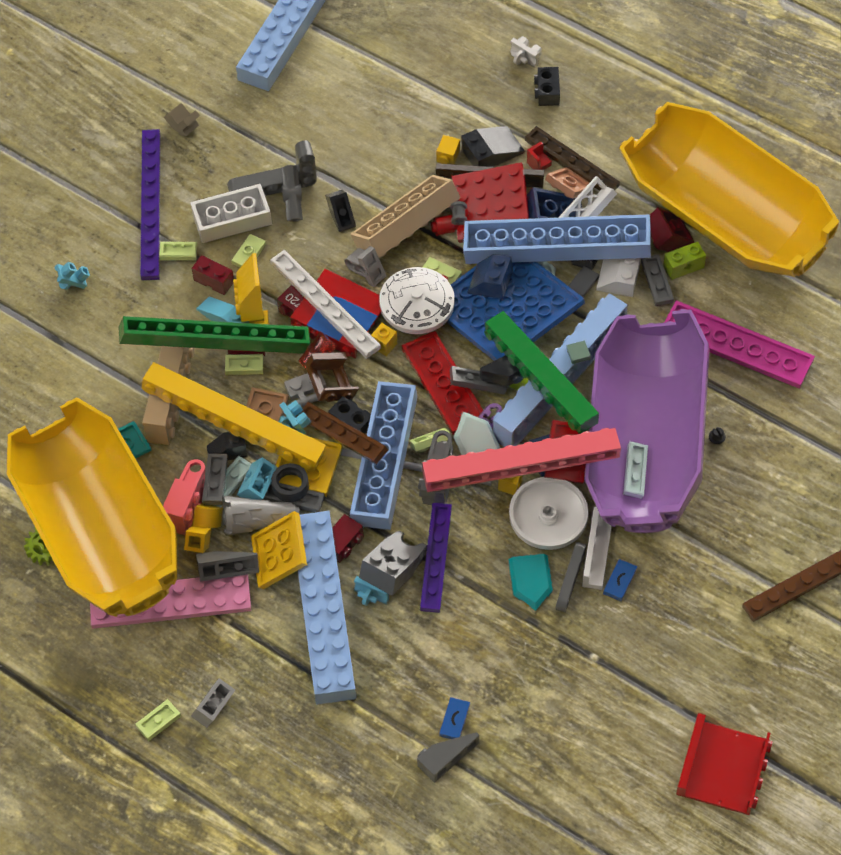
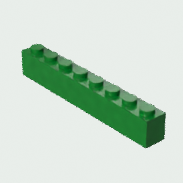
(541, 373)

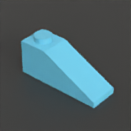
(219, 311)

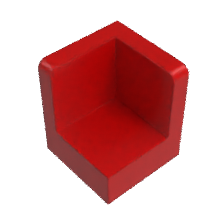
(536, 157)

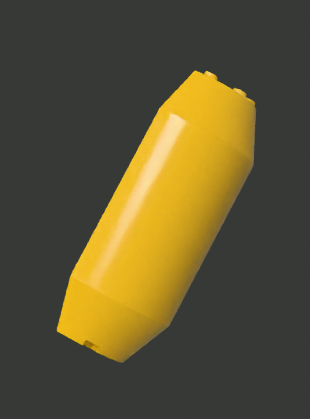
(731, 190)
(95, 510)

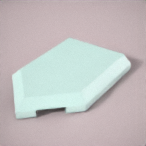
(474, 435)

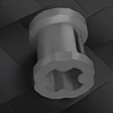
(458, 211)

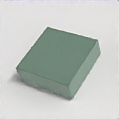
(578, 352)

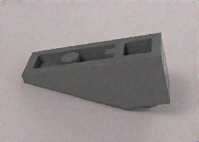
(226, 564)
(444, 755)

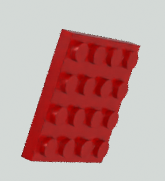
(492, 194)

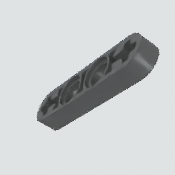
(570, 577)

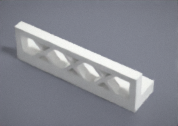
(594, 205)
(596, 552)

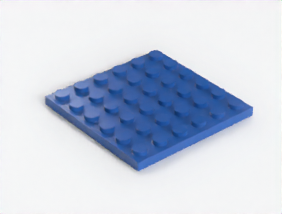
(532, 300)

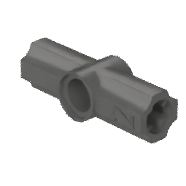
(292, 193)

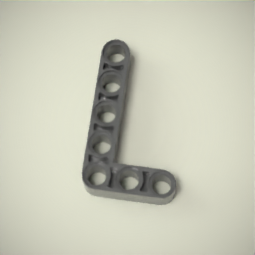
(272, 180)

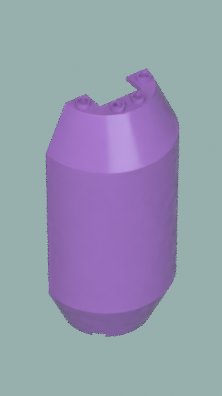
(654, 393)

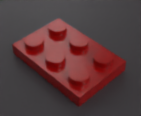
(571, 474)

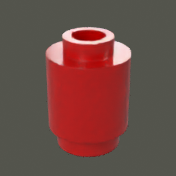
(443, 225)

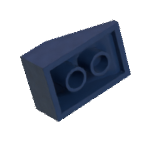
(547, 204)

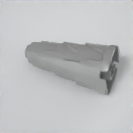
(247, 514)

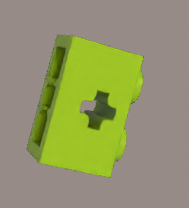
(684, 260)

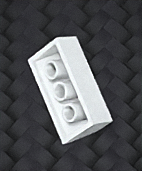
(619, 276)

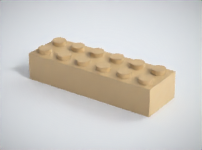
(406, 215)
(159, 415)

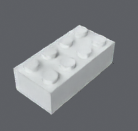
(231, 213)

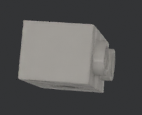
(213, 703)

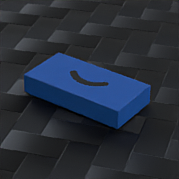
(620, 580)
(454, 718)

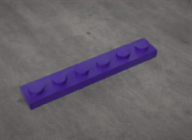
(436, 558)

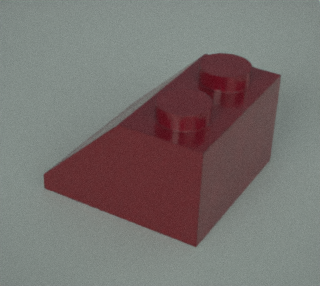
(668, 231)

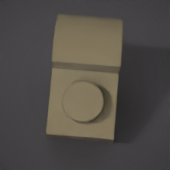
(182, 120)

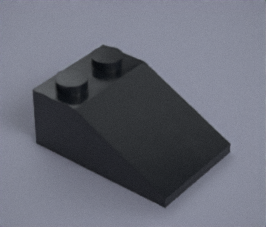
(490, 146)

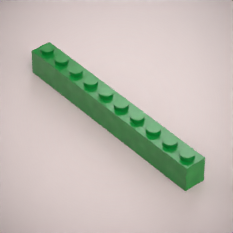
(213, 335)

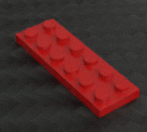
(432, 367)

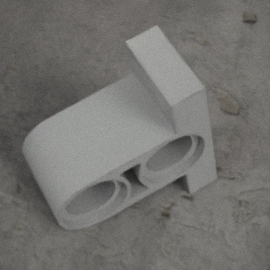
(366, 264)

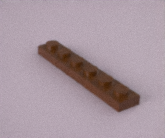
(344, 434)
(793, 587)

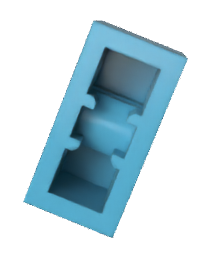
(257, 480)

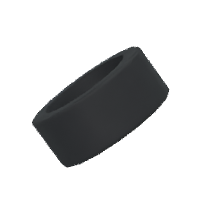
(290, 469)

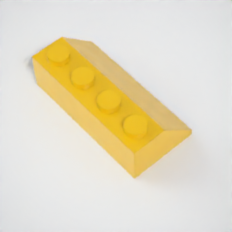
(248, 291)

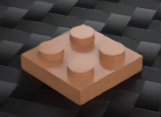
(567, 182)

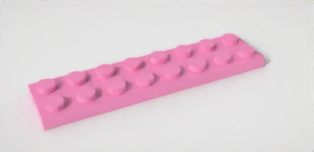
(187, 600)

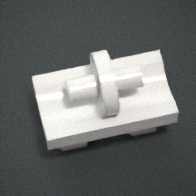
(523, 53)

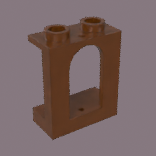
(333, 362)

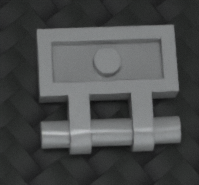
(302, 386)

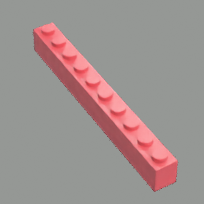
(521, 459)

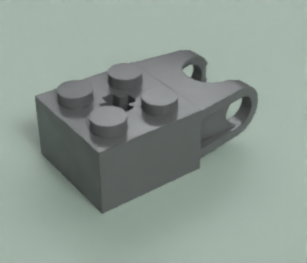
(437, 451)
(392, 563)

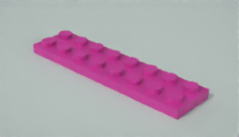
(750, 348)

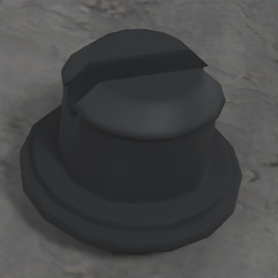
(717, 436)

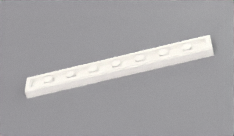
(325, 304)

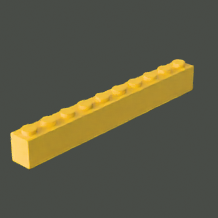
(233, 417)

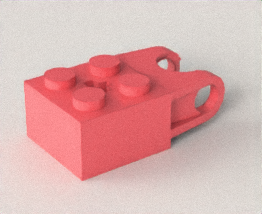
(184, 496)

